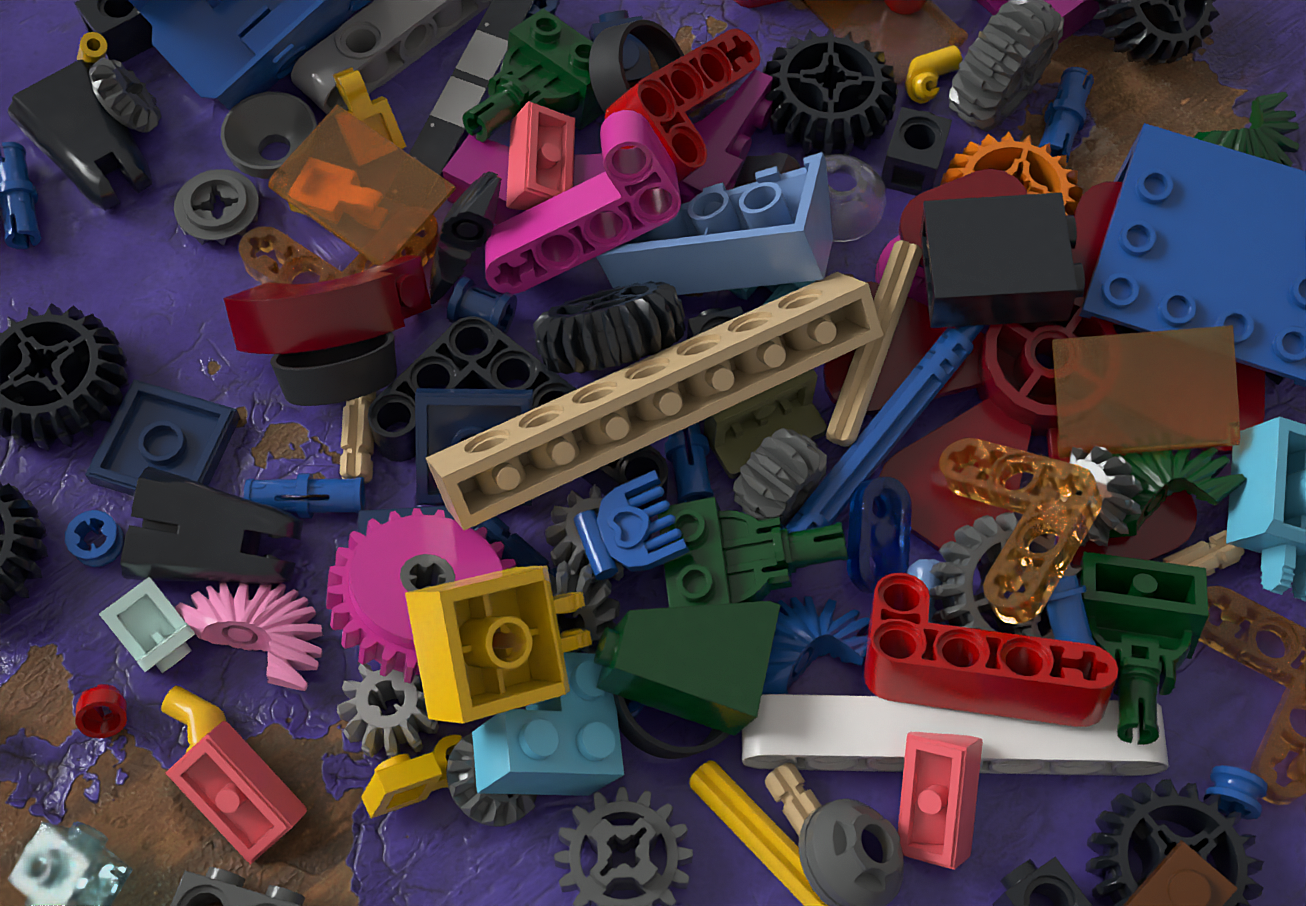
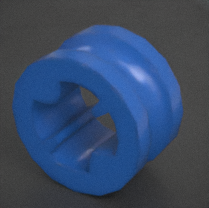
(93, 521)
(1238, 791)

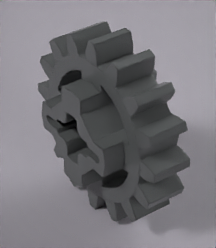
(605, 837)

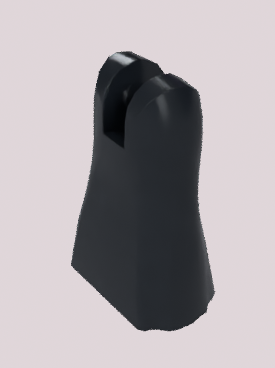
(79, 133)
(202, 534)

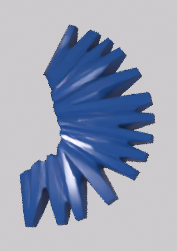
(804, 636)

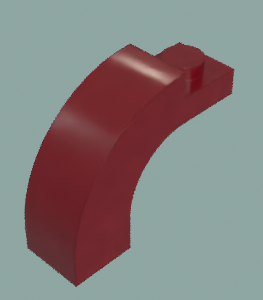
(330, 312)

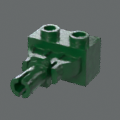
(544, 66)
(739, 556)
(1149, 623)

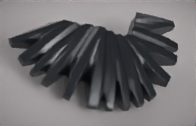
(462, 231)

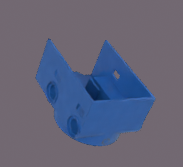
(240, 45)

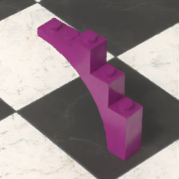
(724, 132)

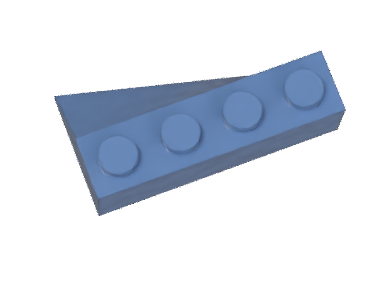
(736, 236)

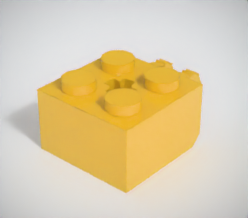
(492, 642)

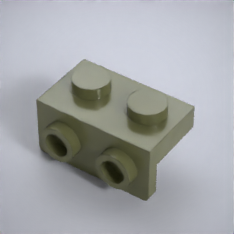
(744, 426)

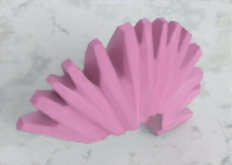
(264, 623)

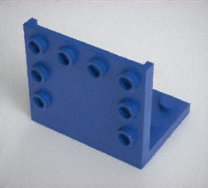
(1207, 244)

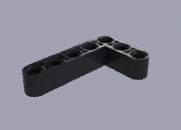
(498, 363)

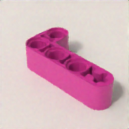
(525, 246)

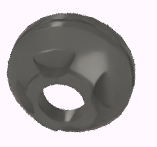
(263, 121)
(836, 859)

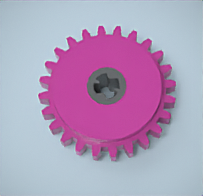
(395, 558)

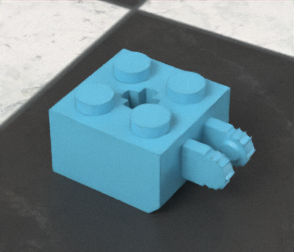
(1270, 506)

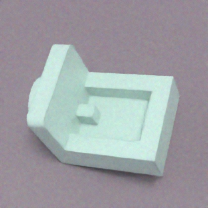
(149, 627)

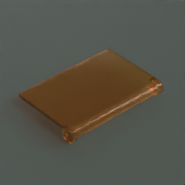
(895, 34)
(360, 186)
(1147, 391)

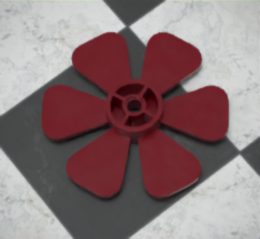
(1013, 386)

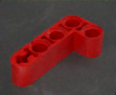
(683, 88)
(977, 667)

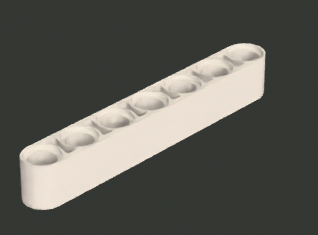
(873, 731)

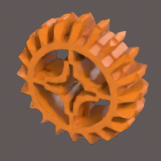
(1029, 164)

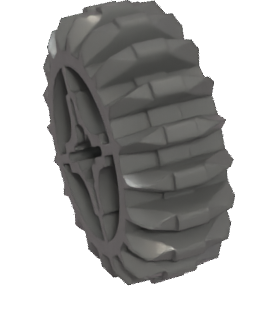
(1005, 62)
(983, 543)

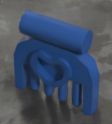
(624, 530)

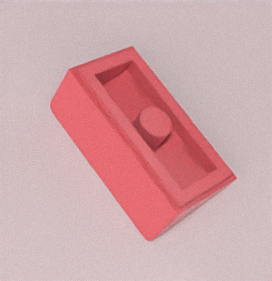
(539, 156)
(237, 791)
(939, 797)

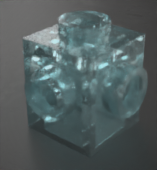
(69, 868)

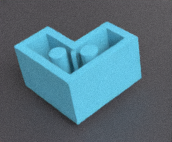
(554, 744)

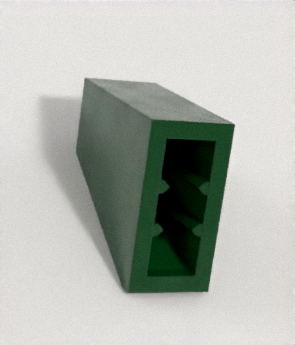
(692, 660)

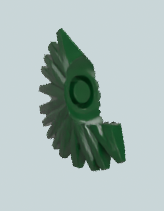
(1266, 133)
(1164, 474)

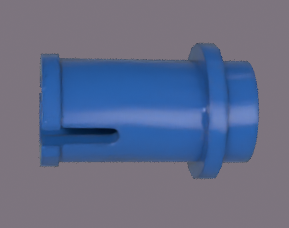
(1068, 612)

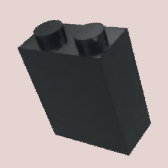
(999, 260)

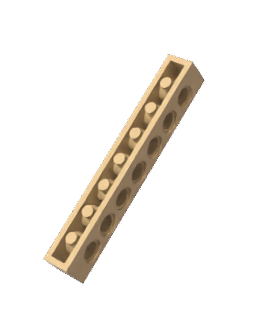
(653, 398)

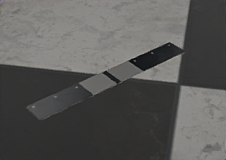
(468, 83)

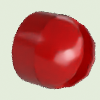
(90, 714)

